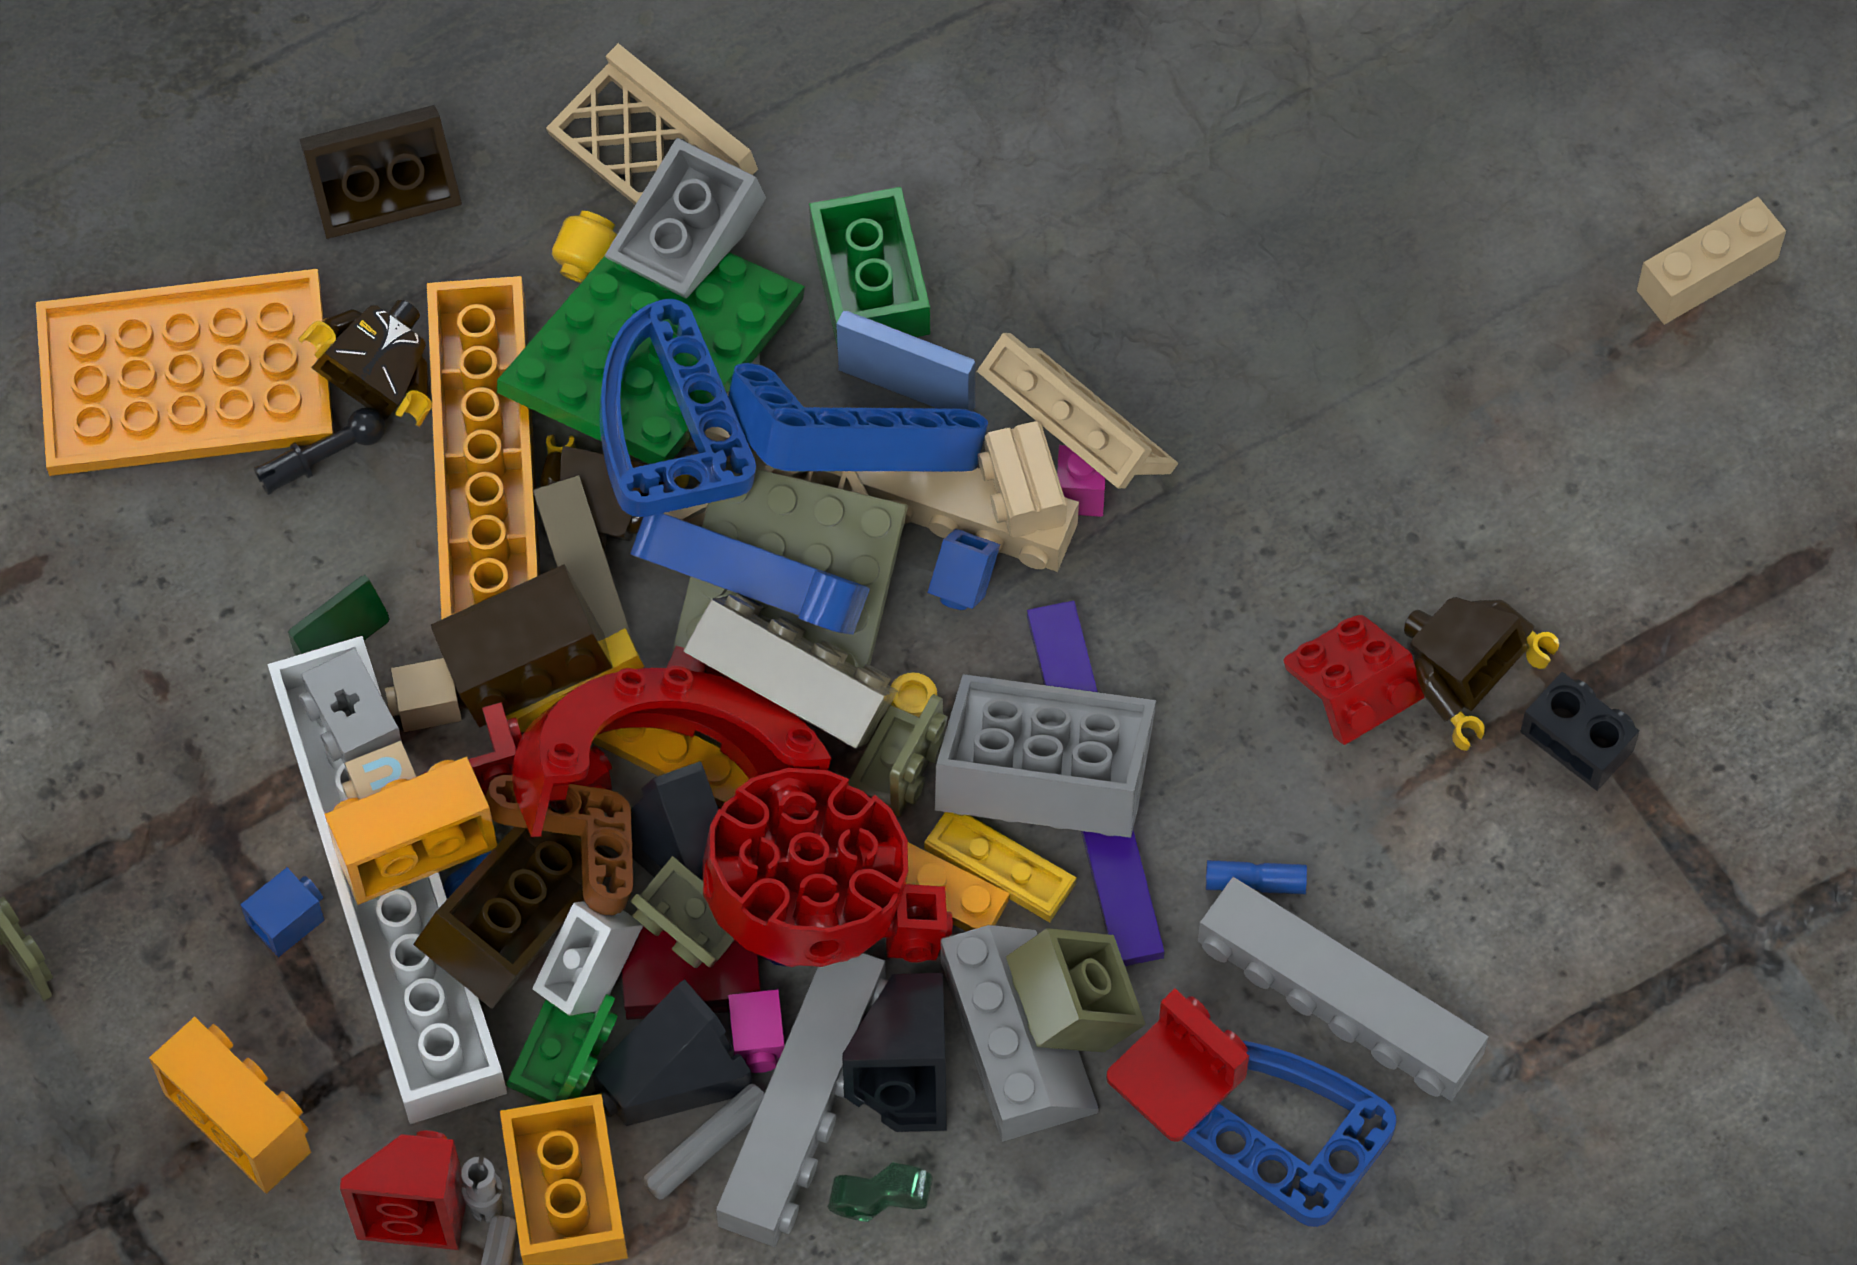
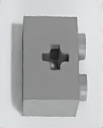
(345, 686)

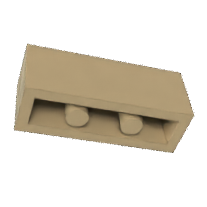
(1711, 260)

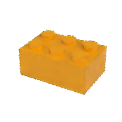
(411, 829)
(232, 1103)
(563, 1183)

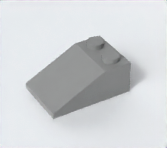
(687, 219)

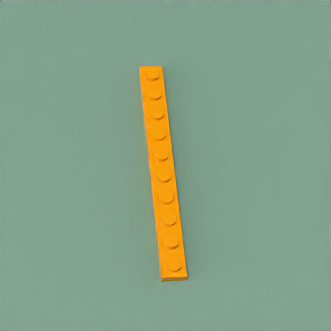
(660, 751)

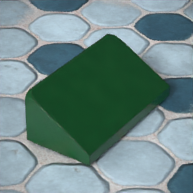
(345, 616)

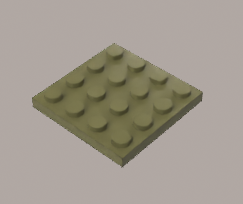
(815, 526)

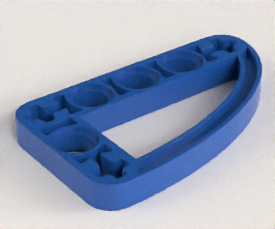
(711, 461)
(1319, 1175)

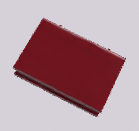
(656, 970)

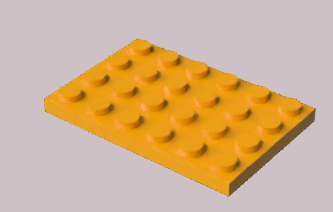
(181, 372)

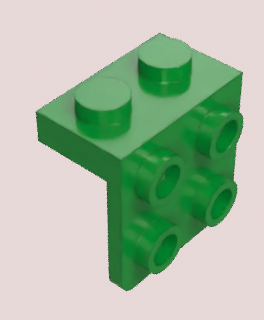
(557, 1052)

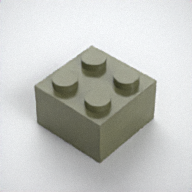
(1075, 990)

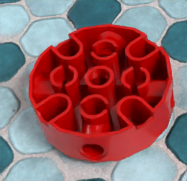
(804, 867)

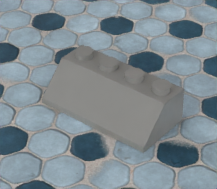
(1023, 1083)

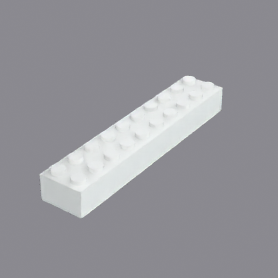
(424, 1014)

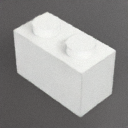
(586, 959)

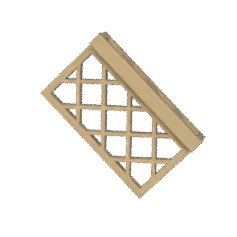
(653, 96)
(1073, 413)

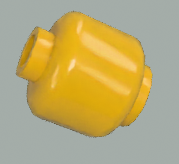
(582, 244)

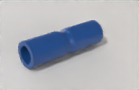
(1261, 877)

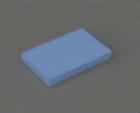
(905, 363)

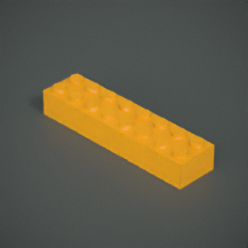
(480, 442)

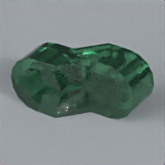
(866, 1198)

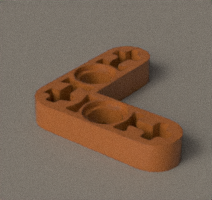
(594, 831)

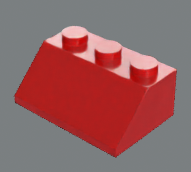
(408, 1193)

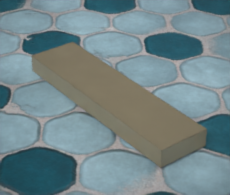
(578, 546)

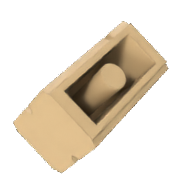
(1024, 479)

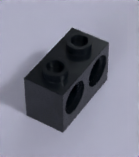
(1570, 738)

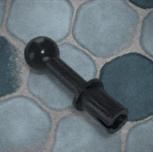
(364, 427)

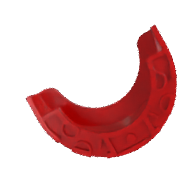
(748, 726)

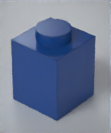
(963, 569)
(284, 911)

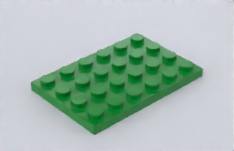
(565, 362)

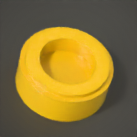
(913, 692)

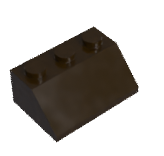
(380, 171)
(522, 644)

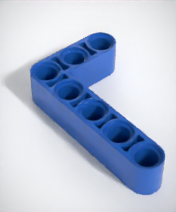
(850, 438)
(751, 572)

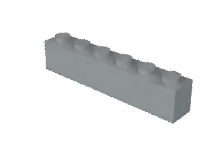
(1341, 989)
(799, 1102)

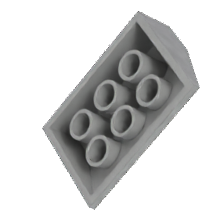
(1044, 755)

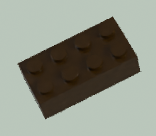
(506, 911)

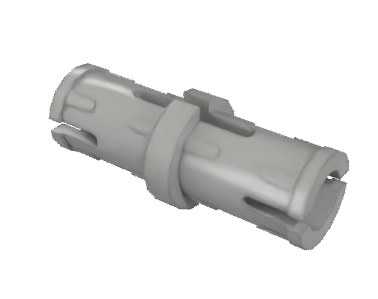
(482, 1189)

